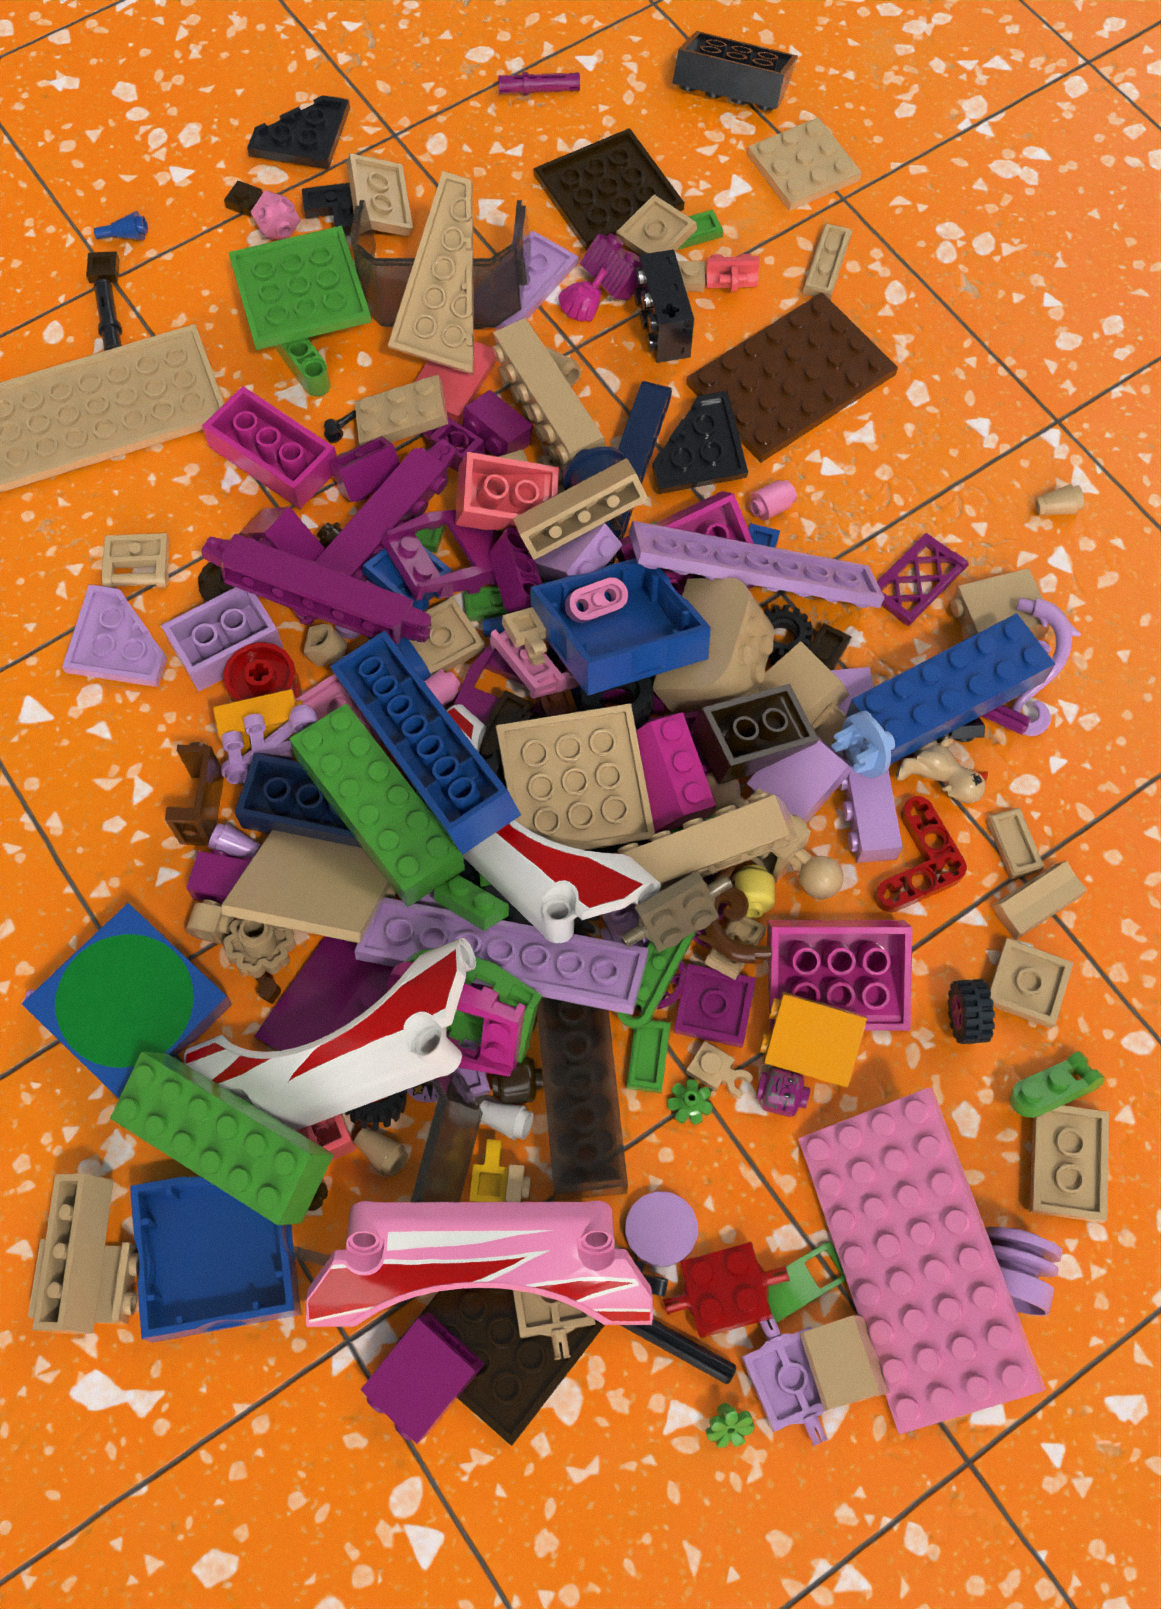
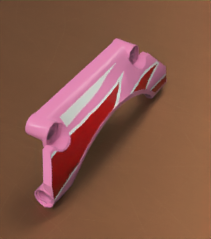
(442, 1246)

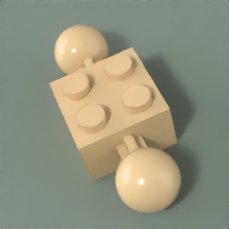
(819, 875)

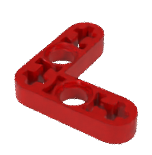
(935, 859)

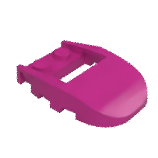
(500, 1028)

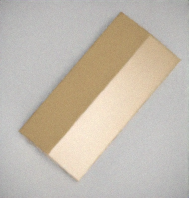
(1039, 899)

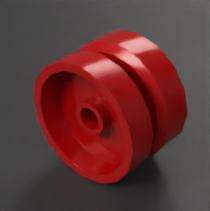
(260, 671)

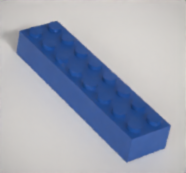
(426, 742)

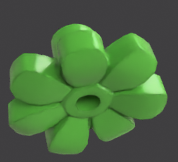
(690, 1108)
(729, 1426)

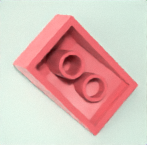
(499, 489)

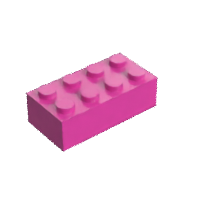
(270, 447)

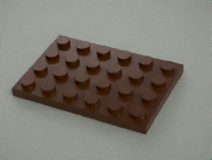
(794, 375)

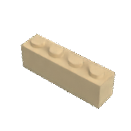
(580, 508)
(73, 1254)

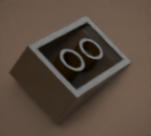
(752, 732)

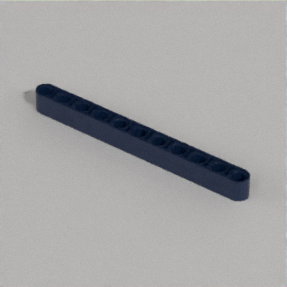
(638, 444)

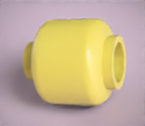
(758, 887)

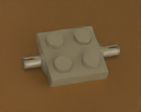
(677, 911)

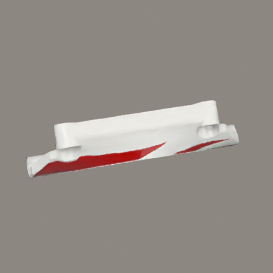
(548, 879)
(372, 1057)

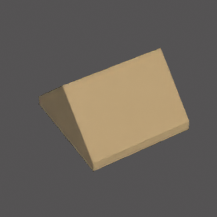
(844, 1362)

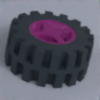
(971, 1011)

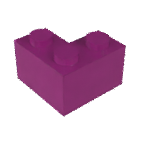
(285, 531)

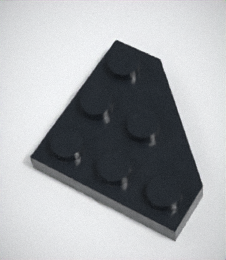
(303, 135)
(702, 448)

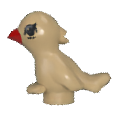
(939, 764)

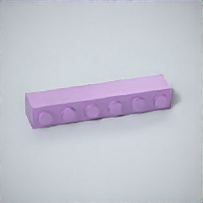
(868, 800)

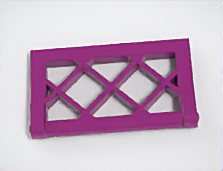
(941, 555)

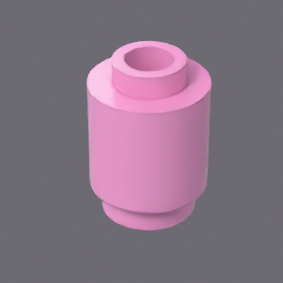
(772, 499)
(444, 686)

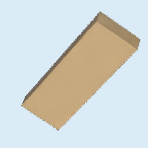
(827, 260)

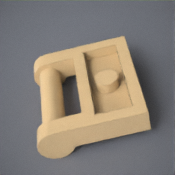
(136, 552)

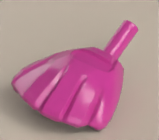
(582, 298)

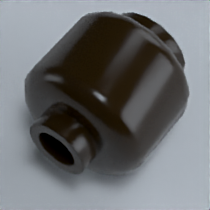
(520, 1085)

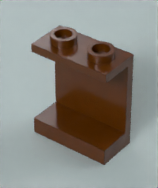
(197, 824)

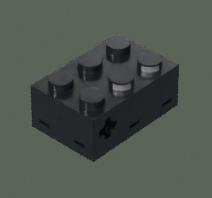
(664, 306)

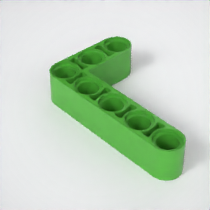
(306, 366)

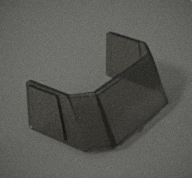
(496, 280)
(445, 1152)

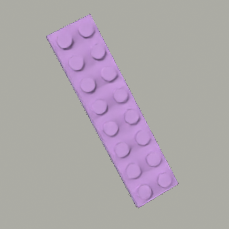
(754, 565)
(575, 971)

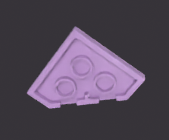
(113, 641)

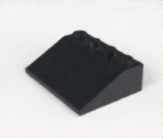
(734, 70)

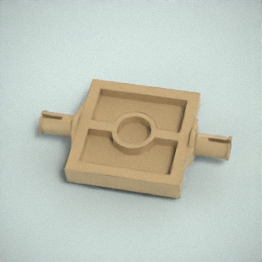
(548, 1318)

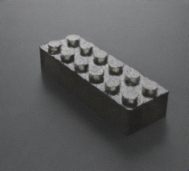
(581, 1101)

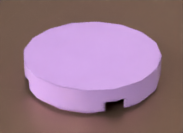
(661, 1229)

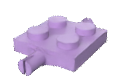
(785, 1382)

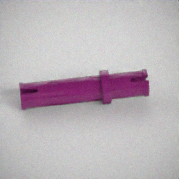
(533, 83)

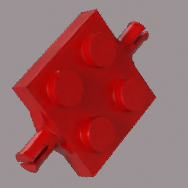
(726, 1290)

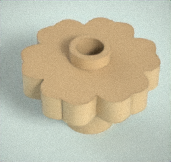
(258, 947)

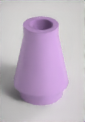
(233, 842)

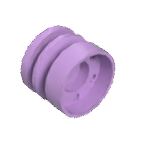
(1023, 1260)

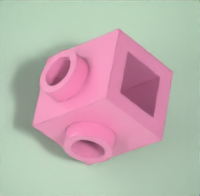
(275, 216)

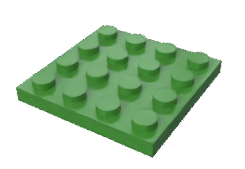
(299, 287)

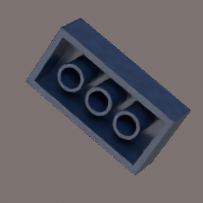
(286, 800)

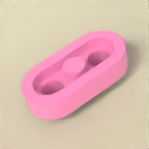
(594, 600)

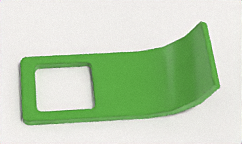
(801, 1289)

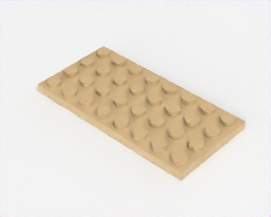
(104, 406)

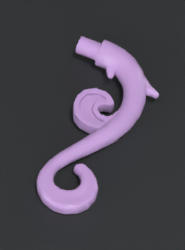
(1063, 630)

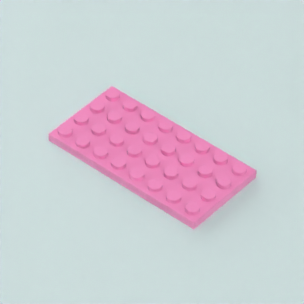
(920, 1263)

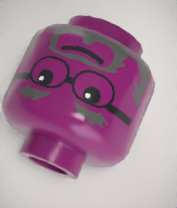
(782, 1091)

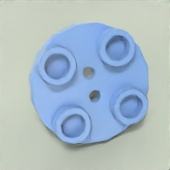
(865, 744)

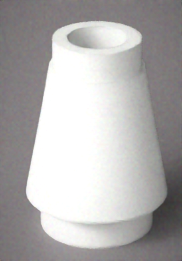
(507, 1119)

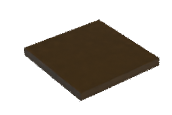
(604, 185)
(517, 1370)

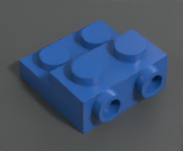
(385, 575)

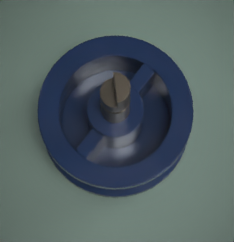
(587, 464)

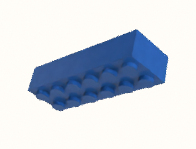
(957, 685)

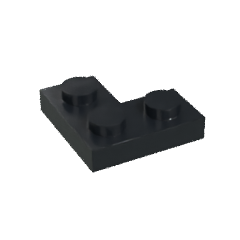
(330, 200)

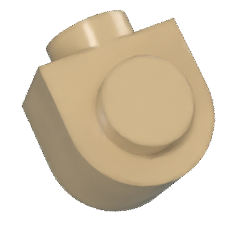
(324, 645)
(208, 922)

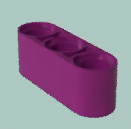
(514, 570)

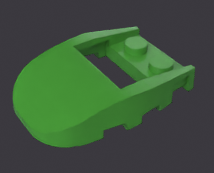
(511, 992)

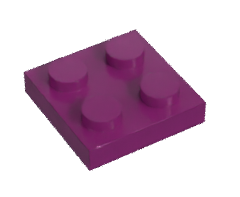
(715, 1006)

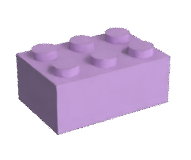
(215, 631)

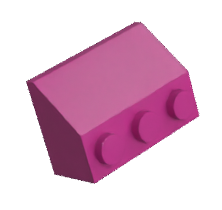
(673, 774)

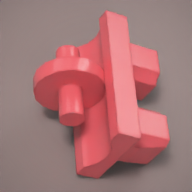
(732, 271)

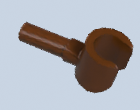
(268, 990)

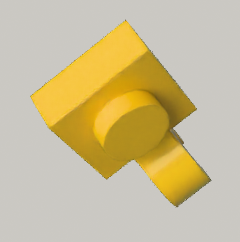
(490, 1179)

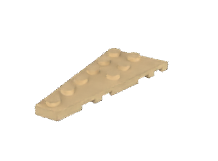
(439, 297)

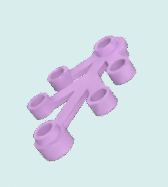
(237, 766)

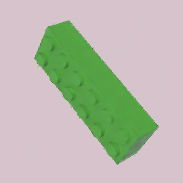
(377, 804)
(222, 1138)

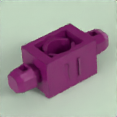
(458, 437)

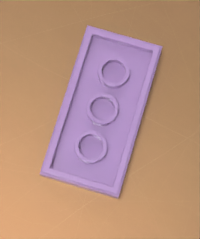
(546, 271)

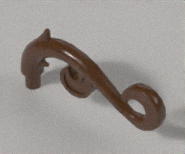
(716, 937)

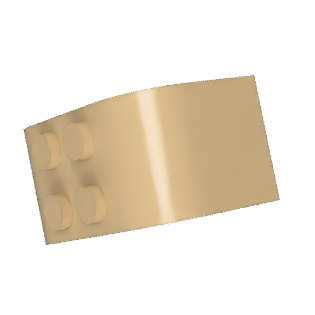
(737, 648)

